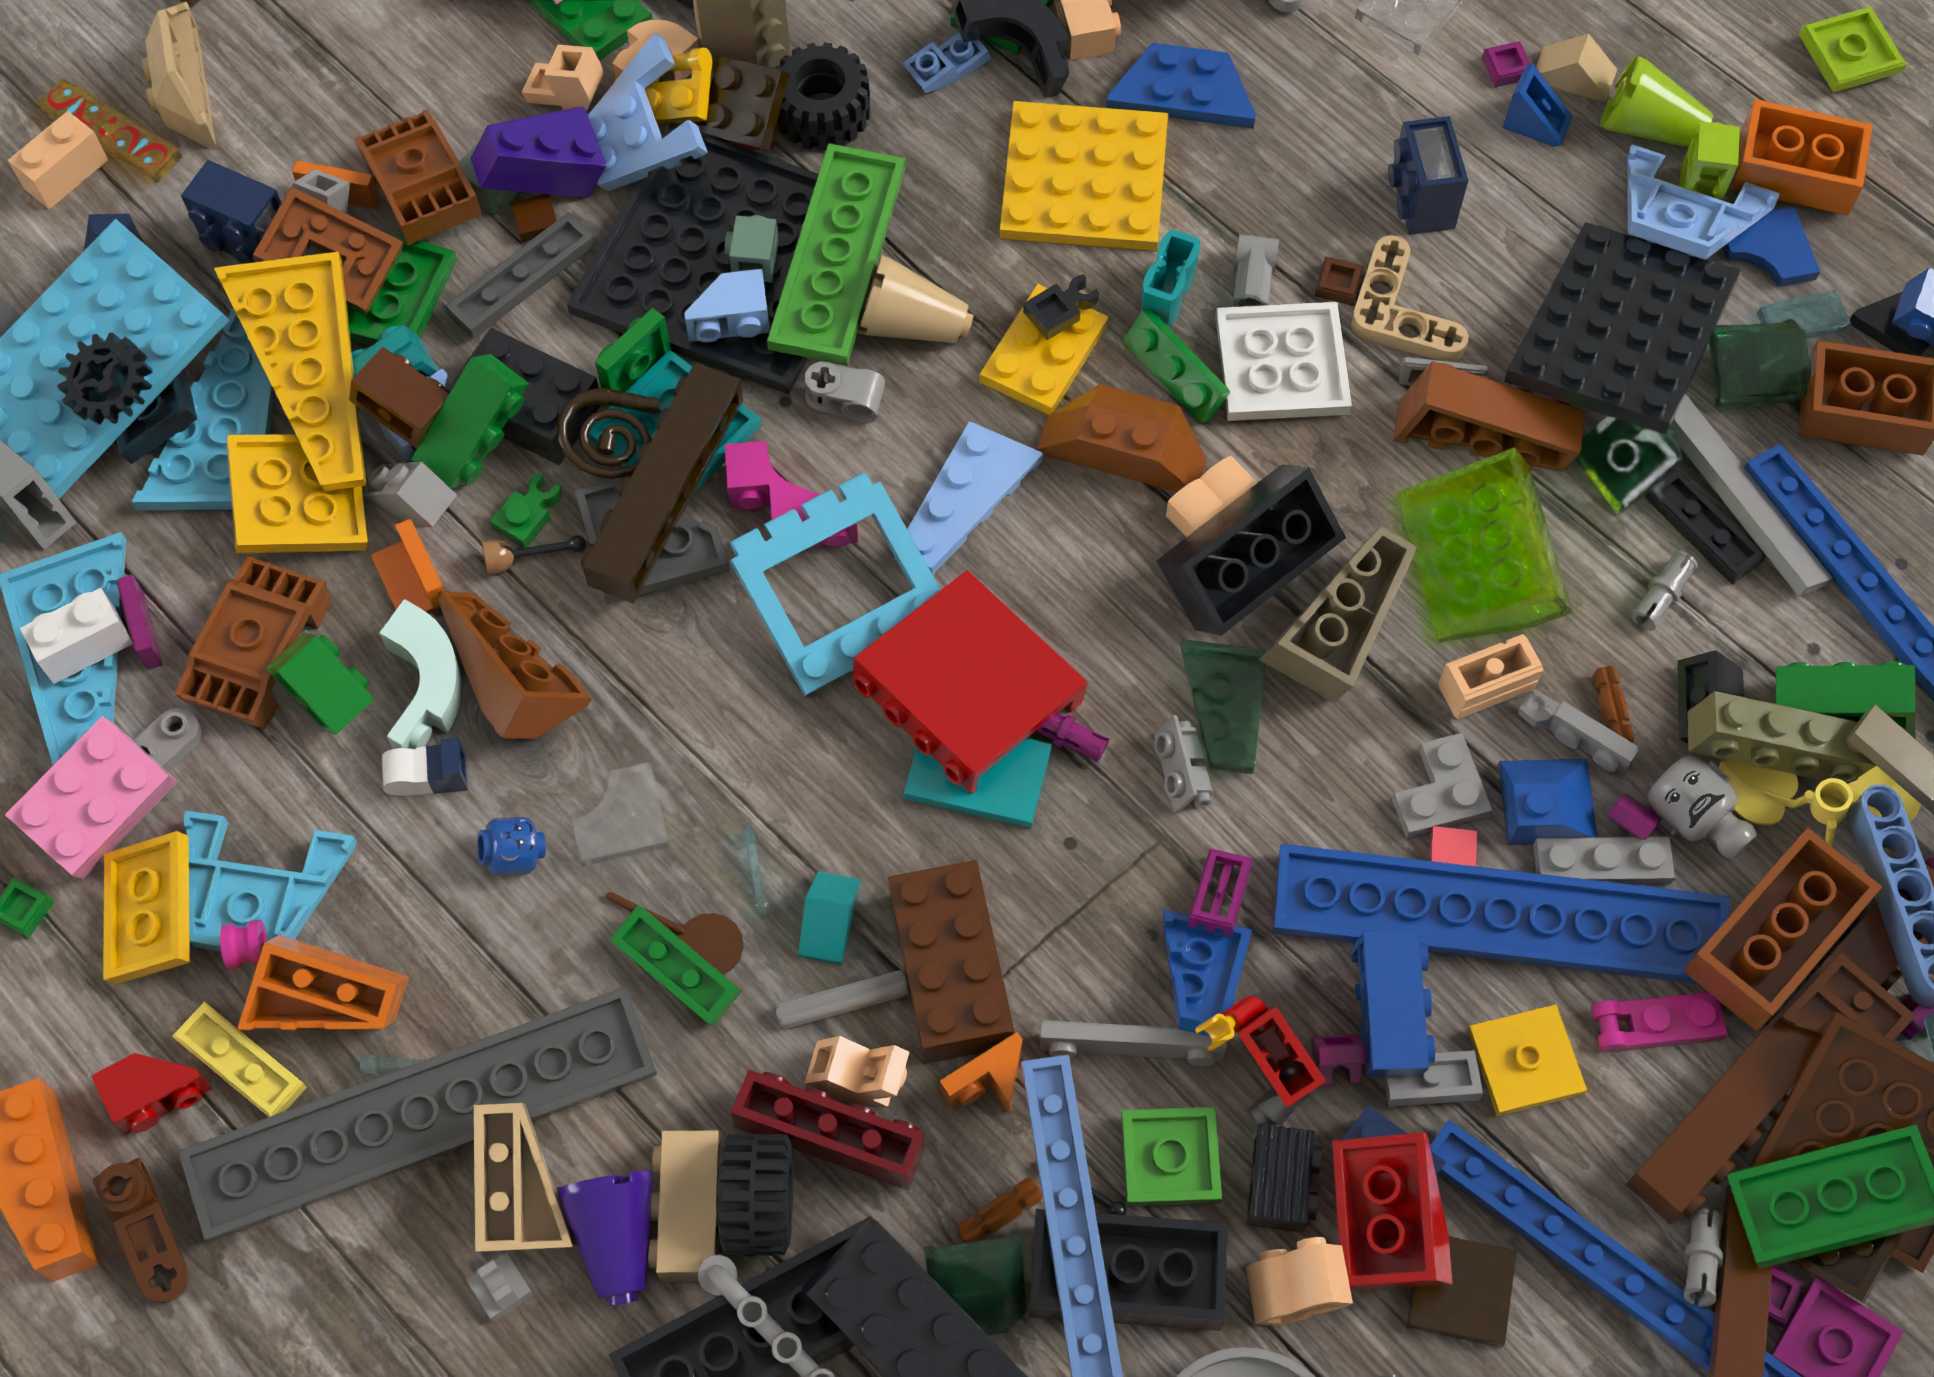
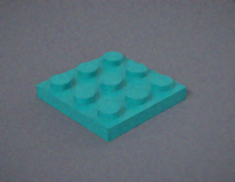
(661, 383)

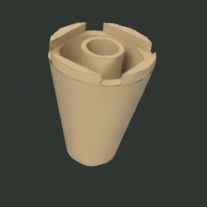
(912, 307)

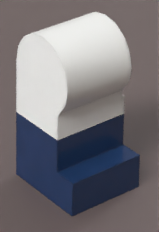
(425, 769)

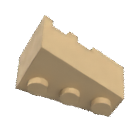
(513, 1184)

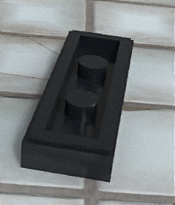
(1705, 526)

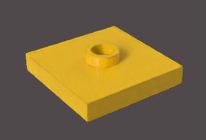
(1526, 1060)

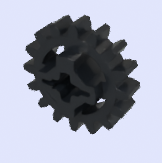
(105, 378)

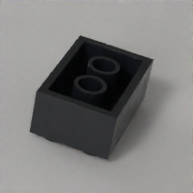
(549, 390)

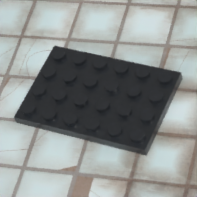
(1623, 327)

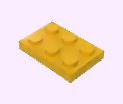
(1038, 368)
(146, 908)

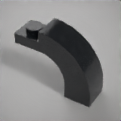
(1025, 24)

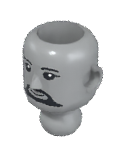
(1699, 803)

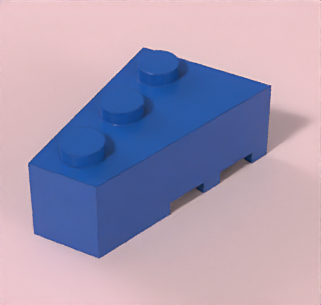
(1393, 1002)

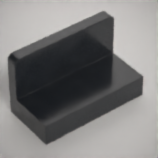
(1702, 676)

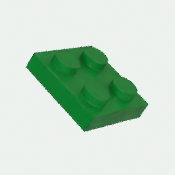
(634, 352)

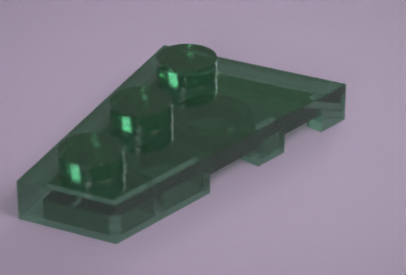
(1227, 701)

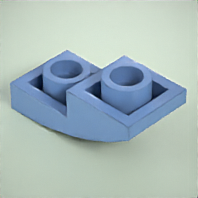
(942, 65)

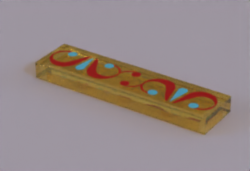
(116, 132)

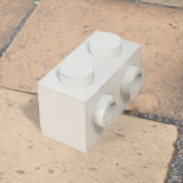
(76, 635)

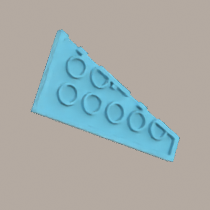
(228, 400)
(42, 587)

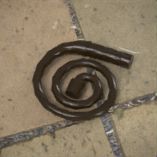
(606, 441)

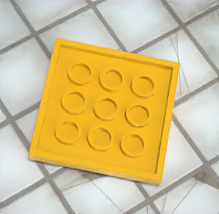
(1084, 176)

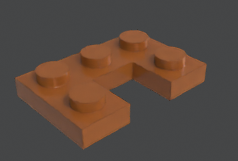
(308, 221)

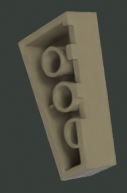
(1338, 627)

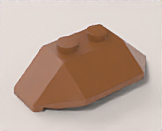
(1125, 437)

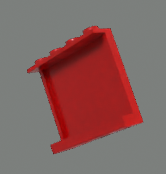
(966, 679)

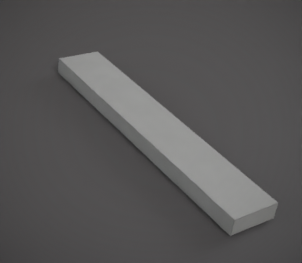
(1748, 501)

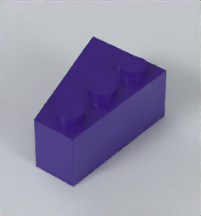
(540, 155)

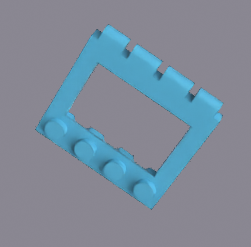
(834, 653)

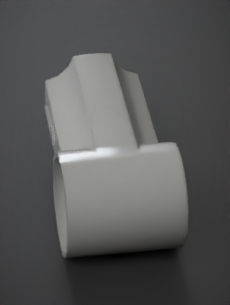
(1254, 266)

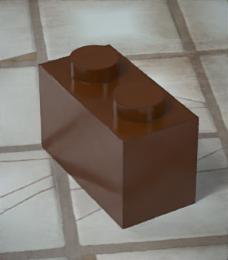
(398, 395)

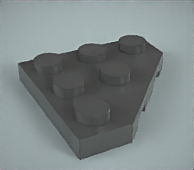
(689, 554)

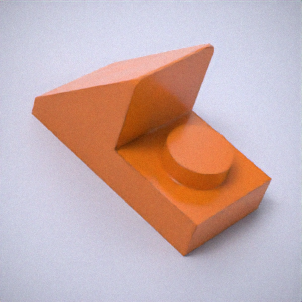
(994, 1067)

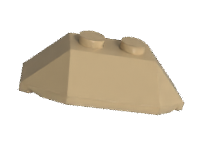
(178, 75)

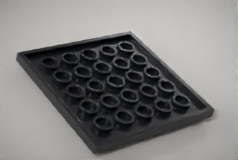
(673, 248)

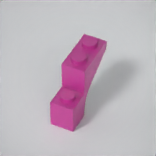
(756, 484)

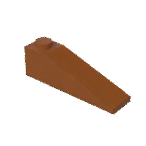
(509, 678)

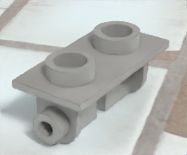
(1177, 747)

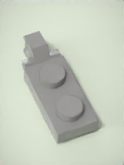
(1579, 730)

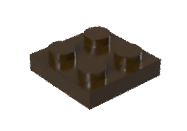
(744, 102)

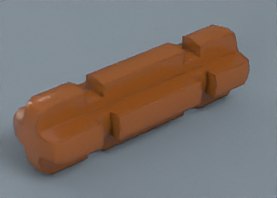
(1612, 702)
(1000, 1211)

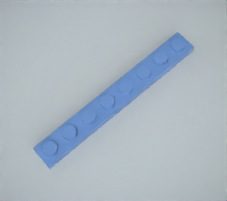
(1071, 1218)

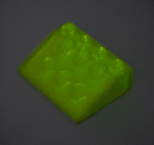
(1484, 549)

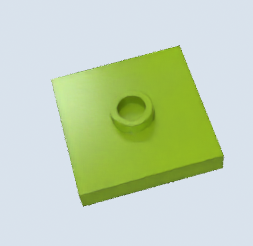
(1852, 49)

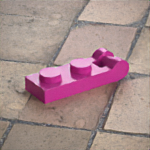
(1659, 1022)

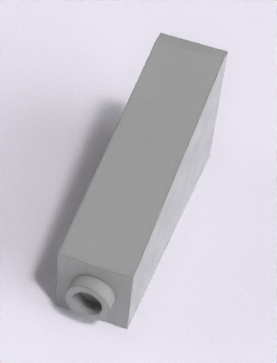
(30, 500)

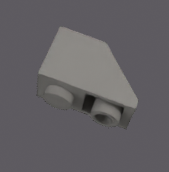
(409, 492)

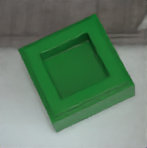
(23, 907)

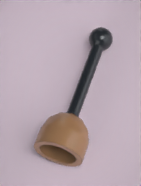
(500, 555)

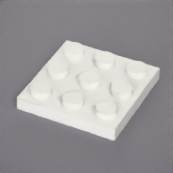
(1283, 361)

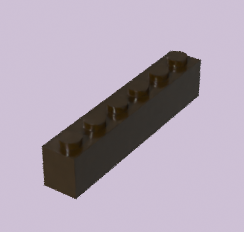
(662, 482)

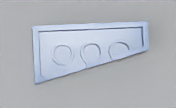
(967, 490)

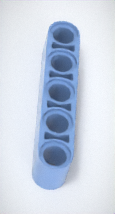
(1904, 873)

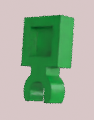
(525, 516)

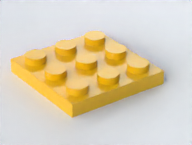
(282, 504)

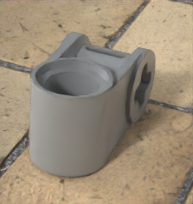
(846, 393)

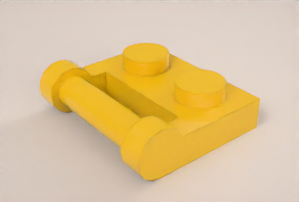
(684, 98)

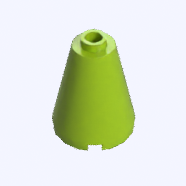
(1653, 106)

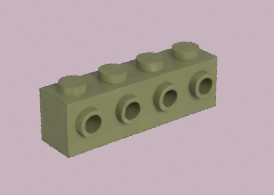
(1775, 738)

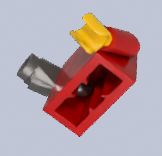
(1274, 1050)

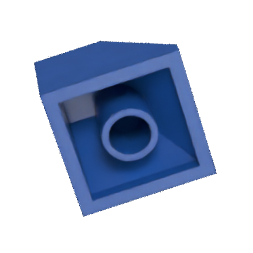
(1546, 800)

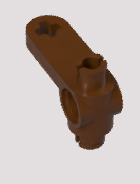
(142, 1227)

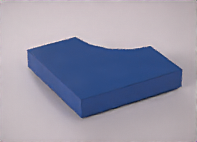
(1778, 247)

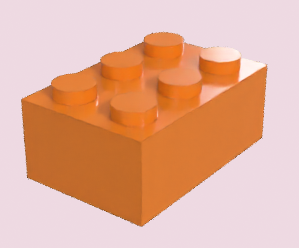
(1803, 156)

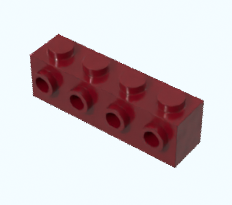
(829, 1129)

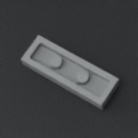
(1607, 859)

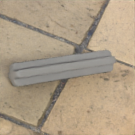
(841, 999)

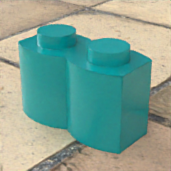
(1171, 275)

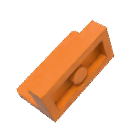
(408, 570)

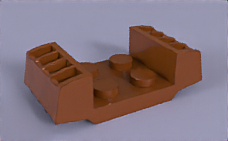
(419, 176)
(246, 632)

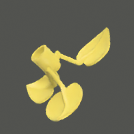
(1766, 792)

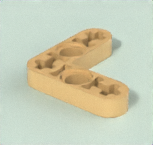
(1391, 317)

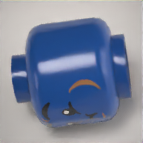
(510, 846)

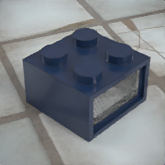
(1428, 175)
(230, 210)

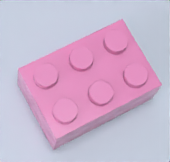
(91, 798)

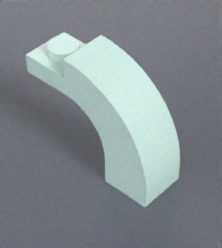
(424, 644)

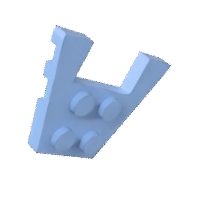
(628, 126)
(1684, 217)

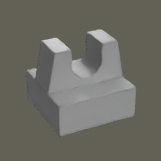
(499, 1287)

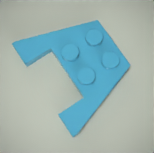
(242, 893)

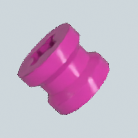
(242, 943)

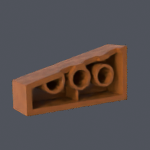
(1488, 418)

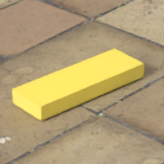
(239, 1061)

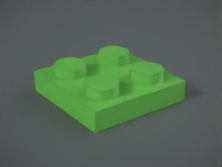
(1171, 1156)

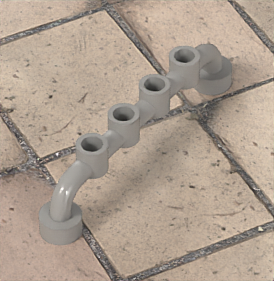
(718, 1276)

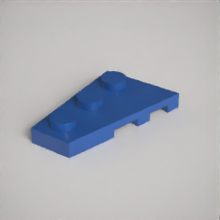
(1202, 968)

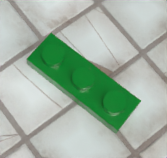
(1176, 366)
(676, 965)

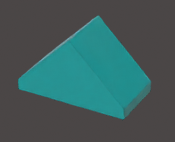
(828, 917)

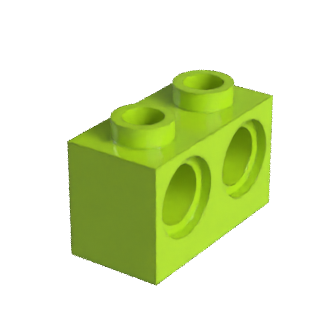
(1711, 159)

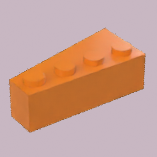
(41, 1182)

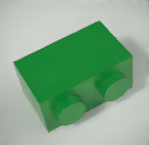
(321, 682)

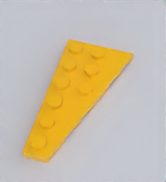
(302, 338)

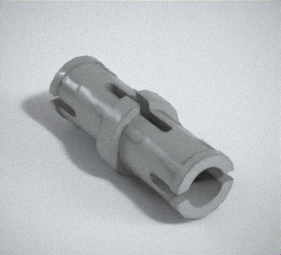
(1664, 590)
(1703, 1257)

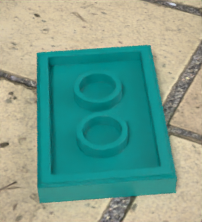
(1003, 793)

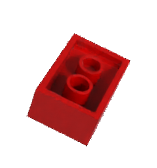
(1390, 1213)

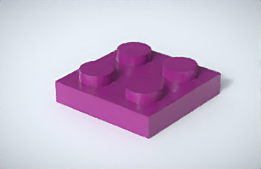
(1835, 1336)

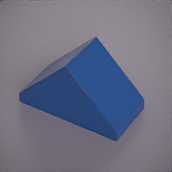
(1537, 110)

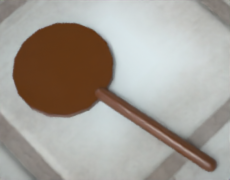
(708, 934)

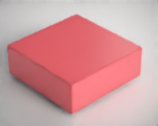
(1453, 846)

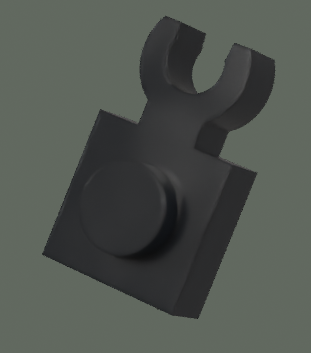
(1059, 309)

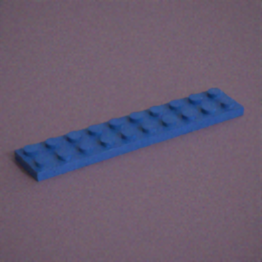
(1496, 912)

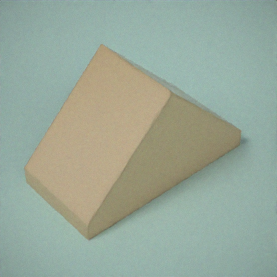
(1578, 67)

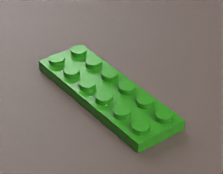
(837, 254)

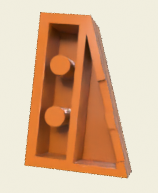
(319, 989)

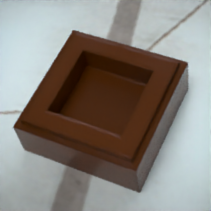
(533, 216)
(1339, 281)

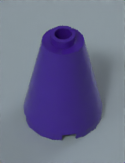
(612, 1231)

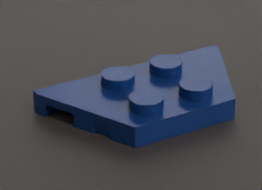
(1185, 85)

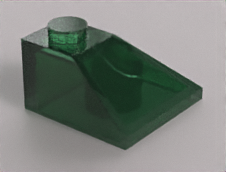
(1627, 460)

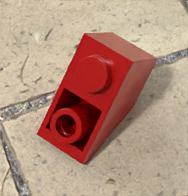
(145, 1089)

